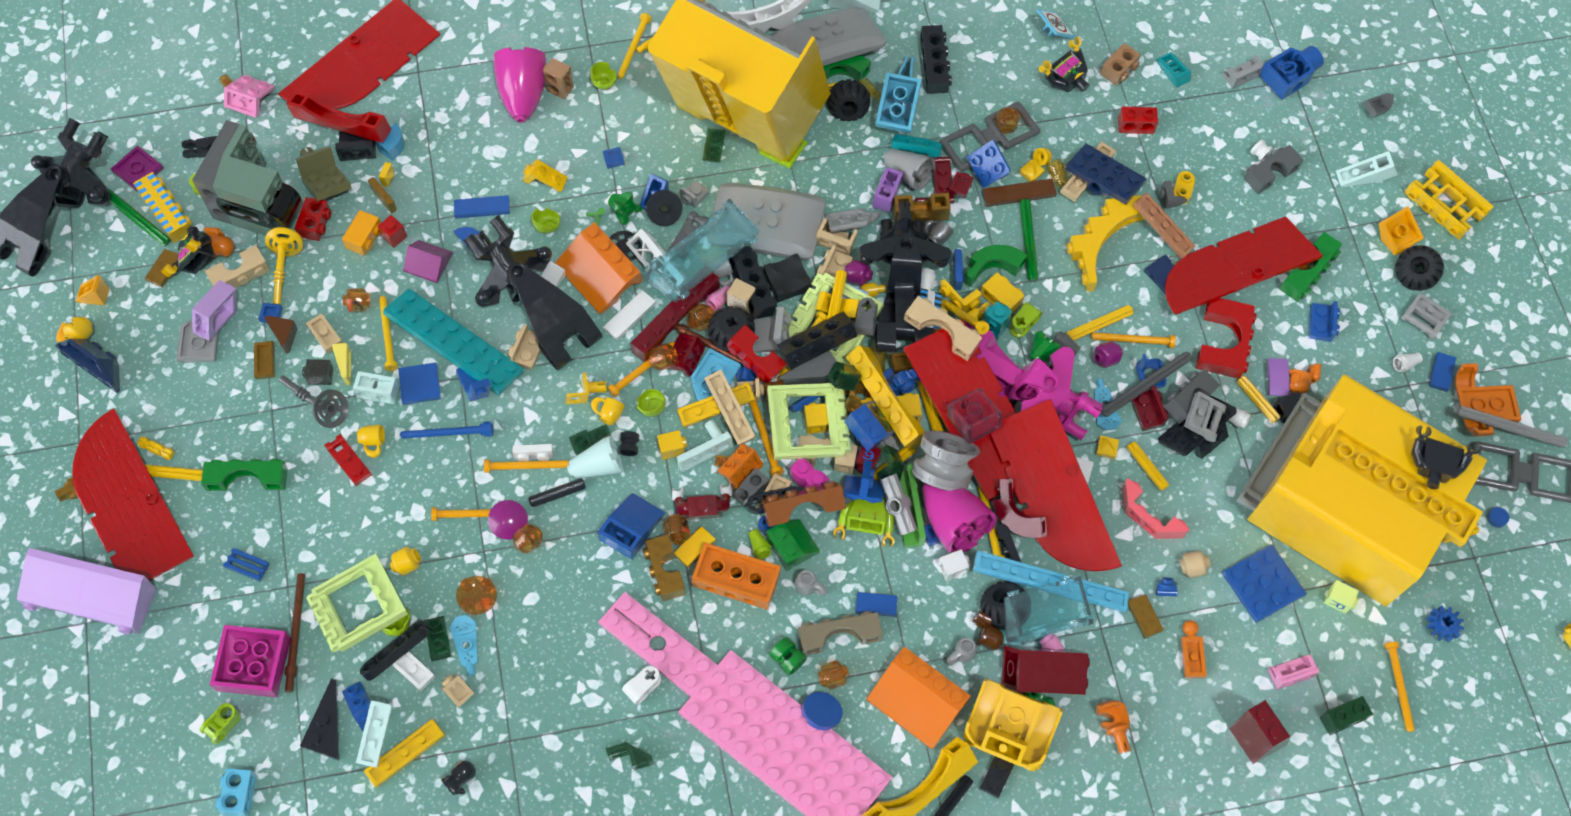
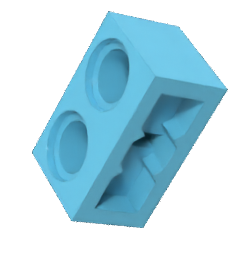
(242, 792)

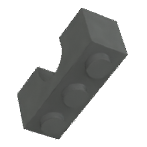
(1284, 160)
(1180, 402)

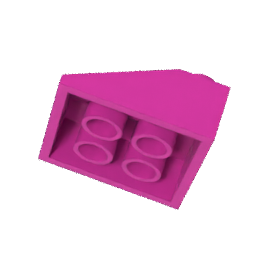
(250, 661)

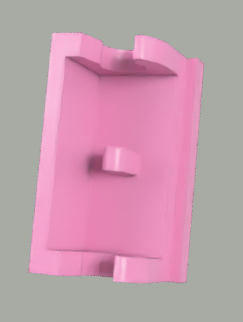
(1293, 671)

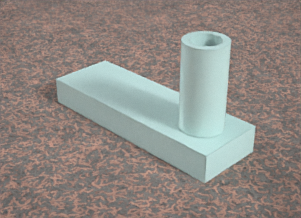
(719, 443)
(374, 733)

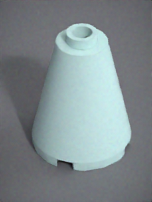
(596, 460)

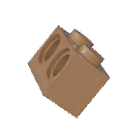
(1120, 64)
(558, 78)

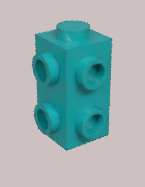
(997, 318)

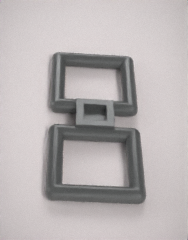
(989, 134)
(1524, 472)

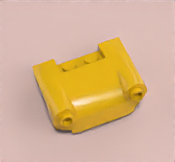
(1012, 725)

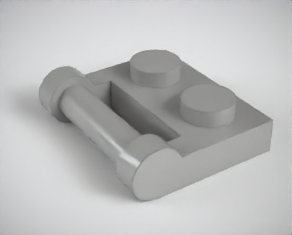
(1430, 312)
(1200, 414)

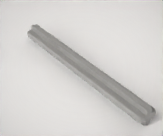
(1512, 426)

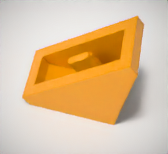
(93, 291)

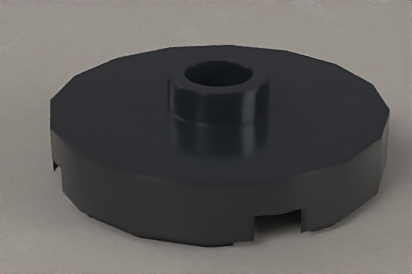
(671, 201)

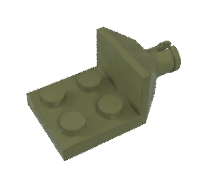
(321, 173)

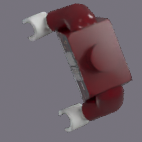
(702, 506)

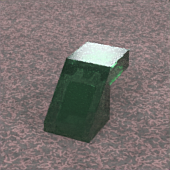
(894, 462)
(638, 757)

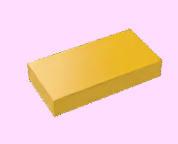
(692, 548)

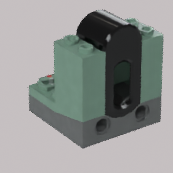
(239, 185)

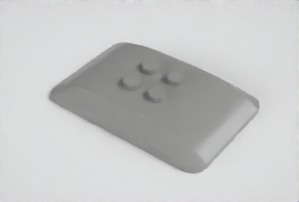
(837, 34)
(784, 217)

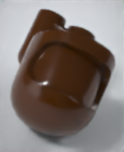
(989, 635)

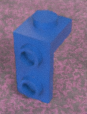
(473, 388)
(358, 703)

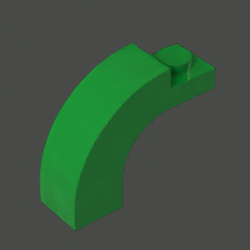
(854, 67)
(995, 256)

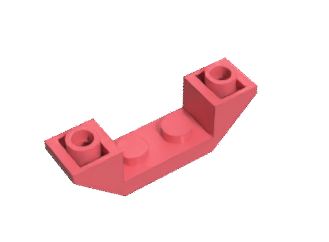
(1175, 527)

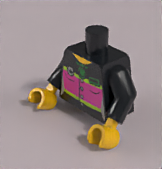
(1068, 70)
(193, 253)

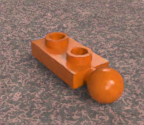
(1193, 651)

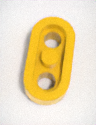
(1183, 185)

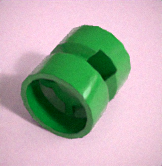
(783, 650)

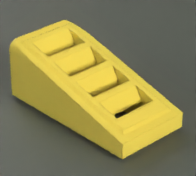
(343, 358)

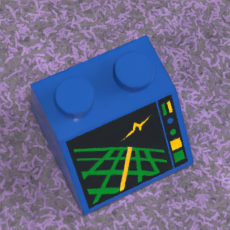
(869, 425)

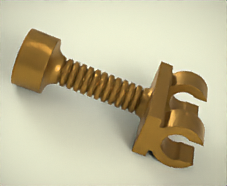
(853, 401)

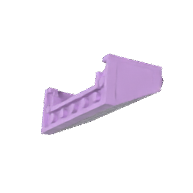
(85, 590)

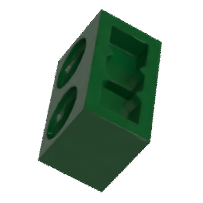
(1346, 715)

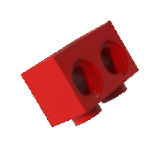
(1137, 120)
(308, 218)

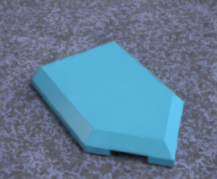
(711, 363)

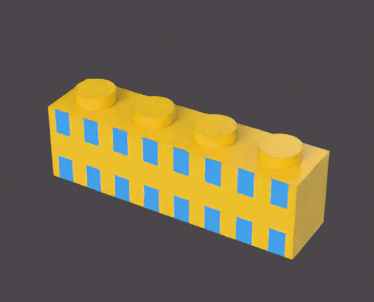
(163, 207)

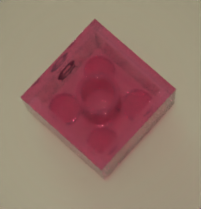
(974, 415)

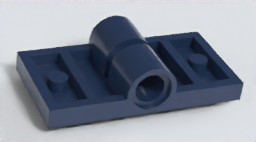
(1105, 174)

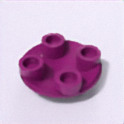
(507, 518)

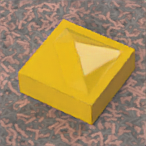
(1031, 171)
(386, 174)
(1107, 447)

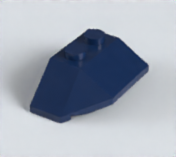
(92, 360)

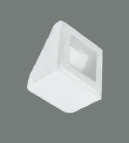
(554, 273)

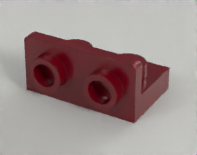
(689, 353)
(1150, 409)

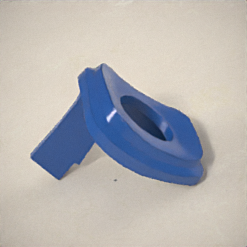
(1146, 363)

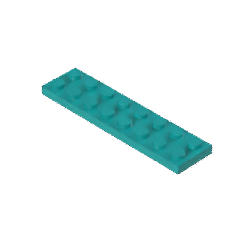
(453, 341)

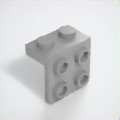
(772, 331)

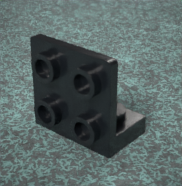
(354, 147)

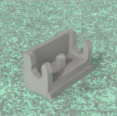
(1244, 72)

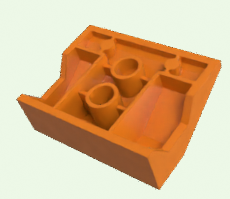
(598, 268)
(918, 697)

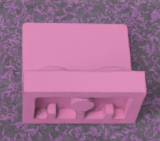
(245, 95)

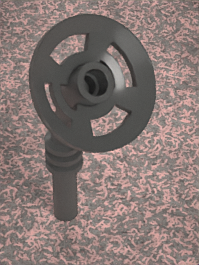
(325, 406)

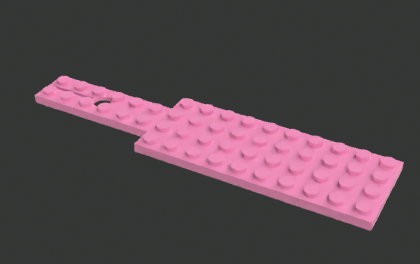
(754, 720)

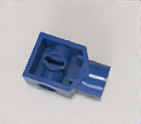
(1291, 70)

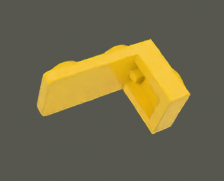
(545, 174)
(969, 302)
(849, 306)

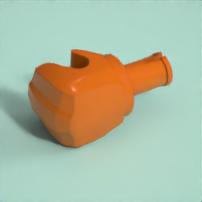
(1120, 722)

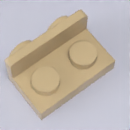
(834, 261)
(525, 350)

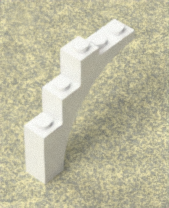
(776, 15)

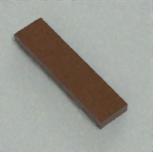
(1016, 192)

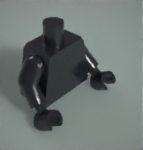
(1439, 460)

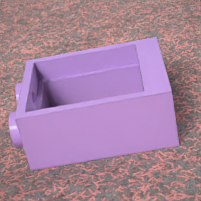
(214, 310)

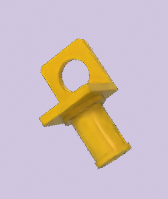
(587, 387)

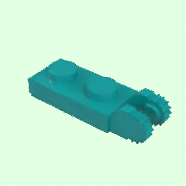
(917, 145)

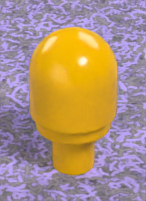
(873, 289)

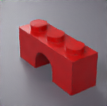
(764, 367)

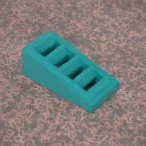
(1179, 78)

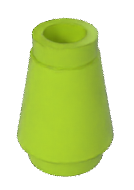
(760, 546)

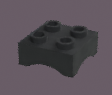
(787, 278)

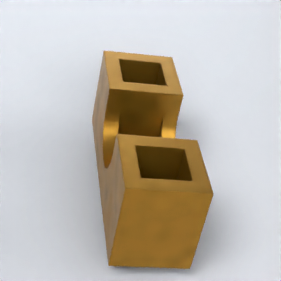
(934, 208)
(668, 584)

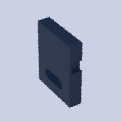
(1159, 271)

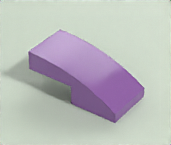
(1278, 377)

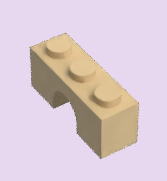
(252, 266)
(842, 464)

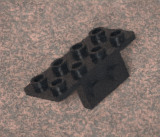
(1185, 440)

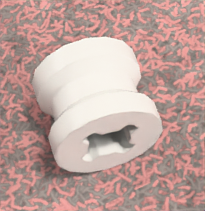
(1261, 150)

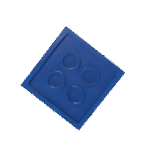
(1264, 583)

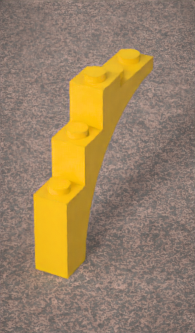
(1097, 231)

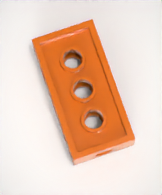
(732, 564)

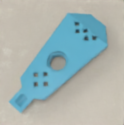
(1100, 421)
(465, 635)

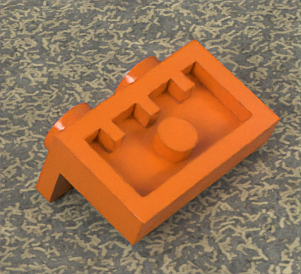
(740, 465)

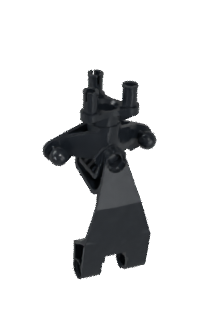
(61, 184)
(905, 250)
(550, 310)

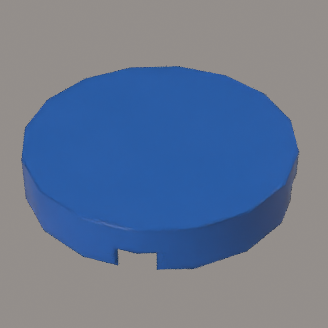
(822, 711)

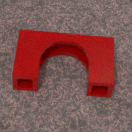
(1239, 318)

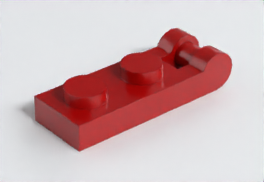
(348, 460)

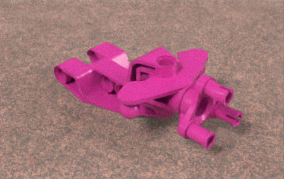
(1040, 383)

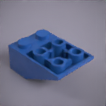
(630, 525)

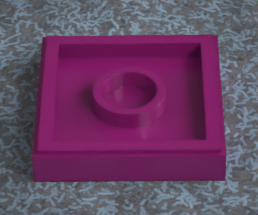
(135, 166)

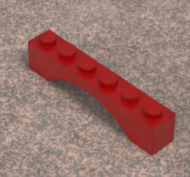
(366, 125)

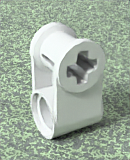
(640, 686)

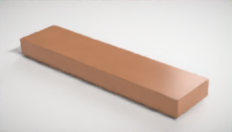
(1163, 225)

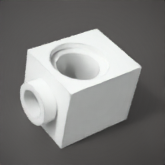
(954, 565)

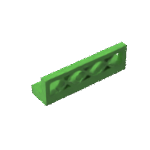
(908, 484)

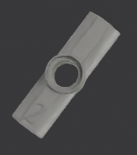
(902, 514)

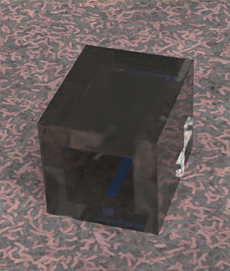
(318, 372)

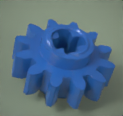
(904, 382)
(1445, 623)

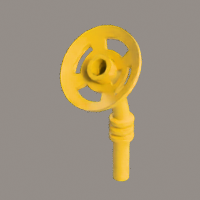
(280, 250)

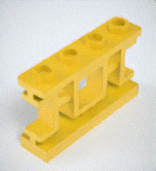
(1454, 188)

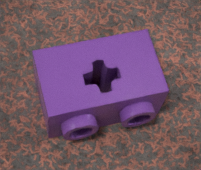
(887, 189)

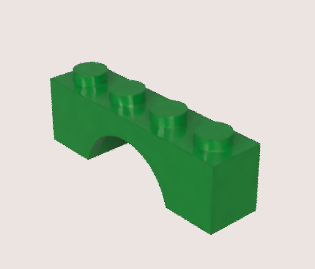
(1299, 281)
(220, 474)

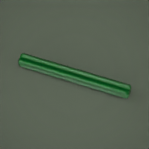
(138, 219)
(1029, 242)

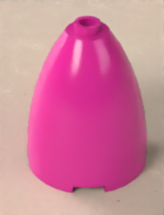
(520, 80)
(957, 517)

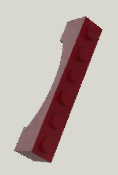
(670, 316)

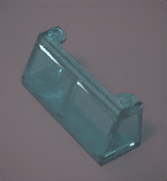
(701, 252)

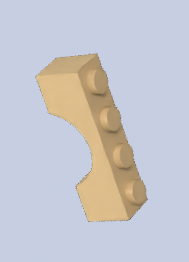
(924, 314)

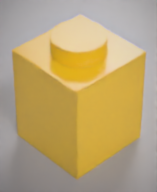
(671, 444)

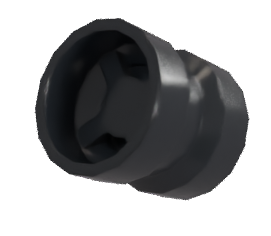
(629, 443)

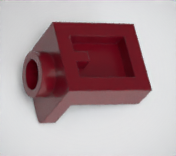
(961, 184)

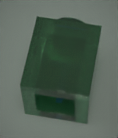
(844, 376)

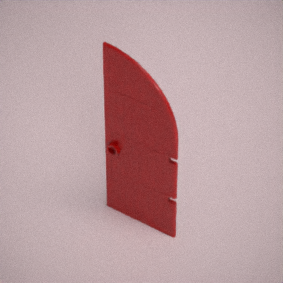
(365, 56)
(1237, 264)
(951, 377)
(1054, 486)
(126, 502)

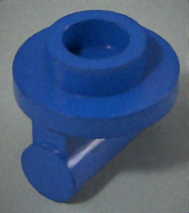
(745, 374)
(1166, 587)

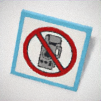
(1055, 23)

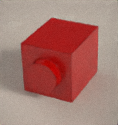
(392, 231)

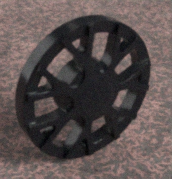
(621, 244)

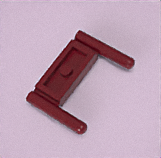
(941, 178)

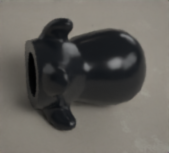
(460, 775)

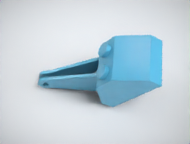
(899, 100)

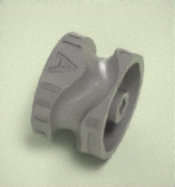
(945, 460)

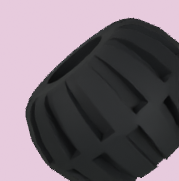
(848, 100)
(1415, 256)
(727, 323)
(993, 602)

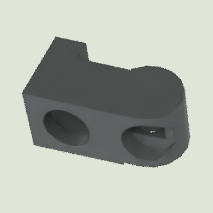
(750, 486)

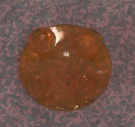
(476, 595)

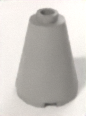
(914, 167)

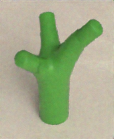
(597, 214)

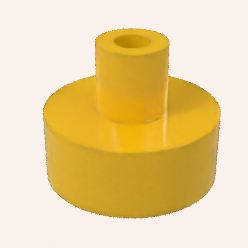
(1042, 156)

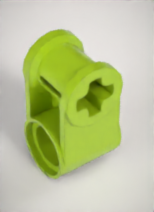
(1024, 320)
(219, 723)

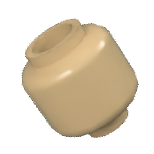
(1195, 564)

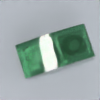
(714, 145)
(585, 439)
(438, 639)

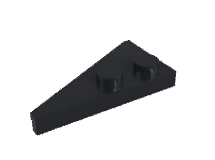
(322, 732)

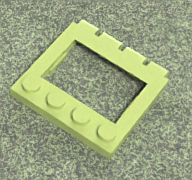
(806, 313)
(781, 424)
(382, 588)

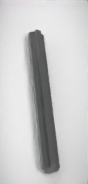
(1146, 384)

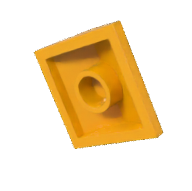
(1400, 231)

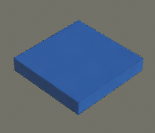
(419, 383)

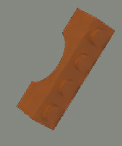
(779, 508)

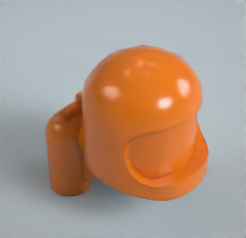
(220, 243)
(1301, 380)

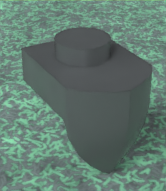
(1379, 105)
(1167, 195)

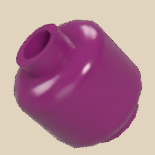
(858, 273)
(1108, 354)

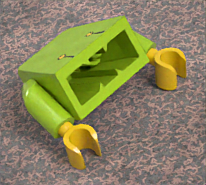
(867, 518)

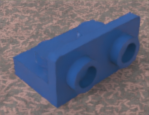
(1323, 321)

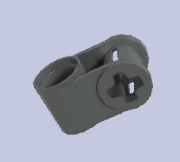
(866, 320)

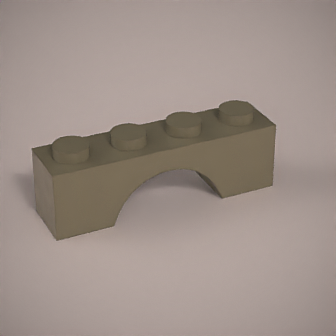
(863, 627)

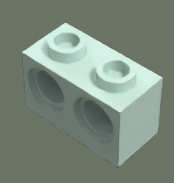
(376, 387)

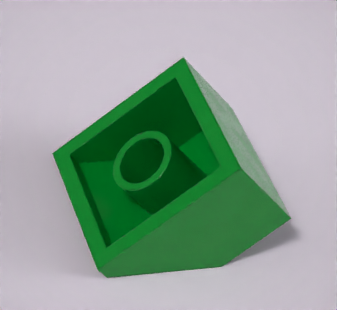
(791, 543)

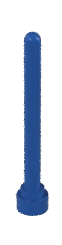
(484, 429)

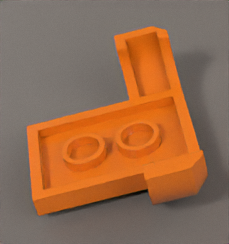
(1488, 399)

